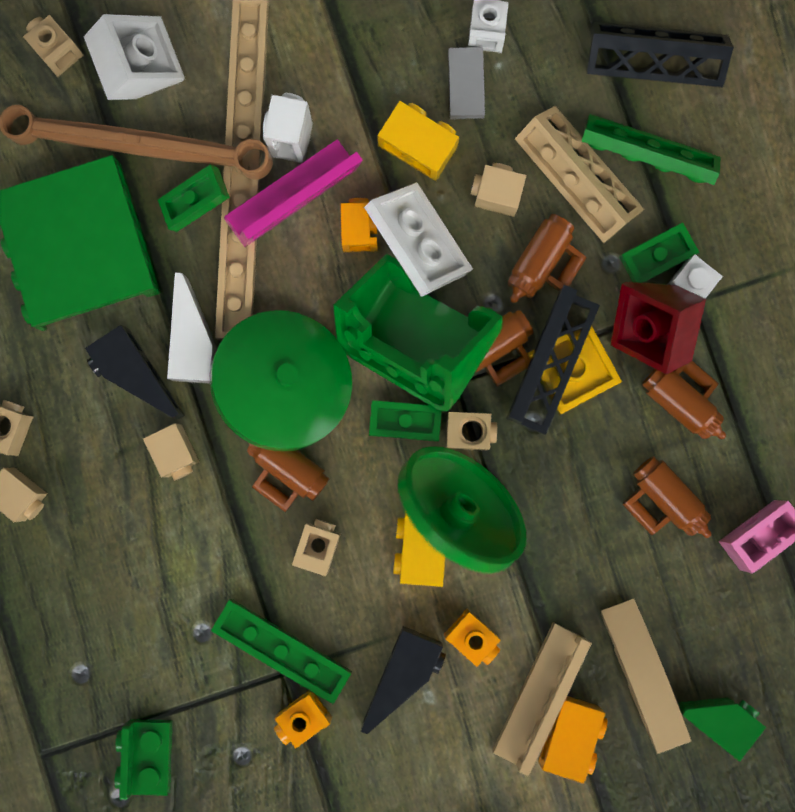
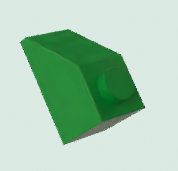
(725, 722)

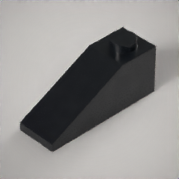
(124, 363)
(406, 671)

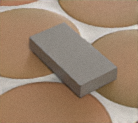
(466, 83)

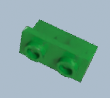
(144, 758)

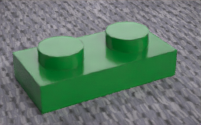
(193, 198)
(659, 254)
(405, 421)

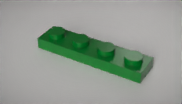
(651, 149)
(281, 651)

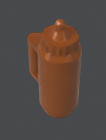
(542, 256)
(512, 336)
(685, 402)
(291, 469)
(670, 496)

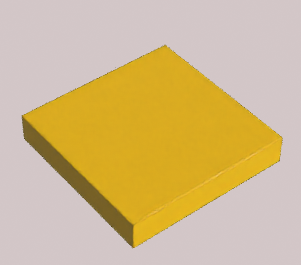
(590, 376)

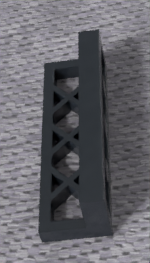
(659, 41)
(541, 355)

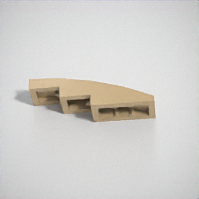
(645, 676)

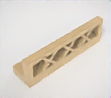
(575, 174)
(541, 697)

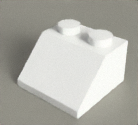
(132, 55)

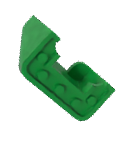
(413, 337)

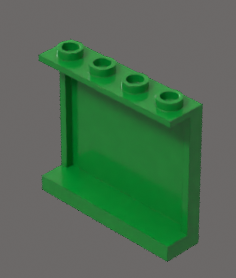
(74, 242)

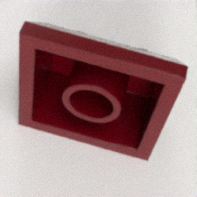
(657, 324)

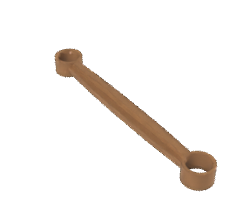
(134, 141)

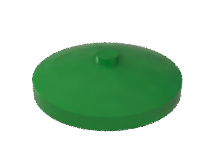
(280, 380)
(461, 509)

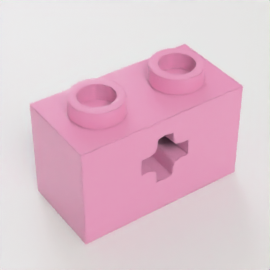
(761, 536)

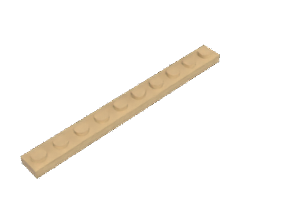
(243, 122)

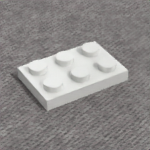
(418, 238)

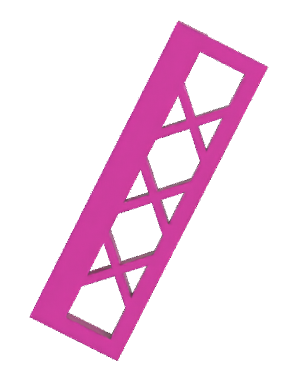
(292, 192)

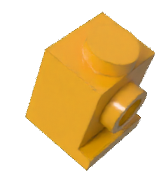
(357, 227)
(468, 626)
(306, 707)

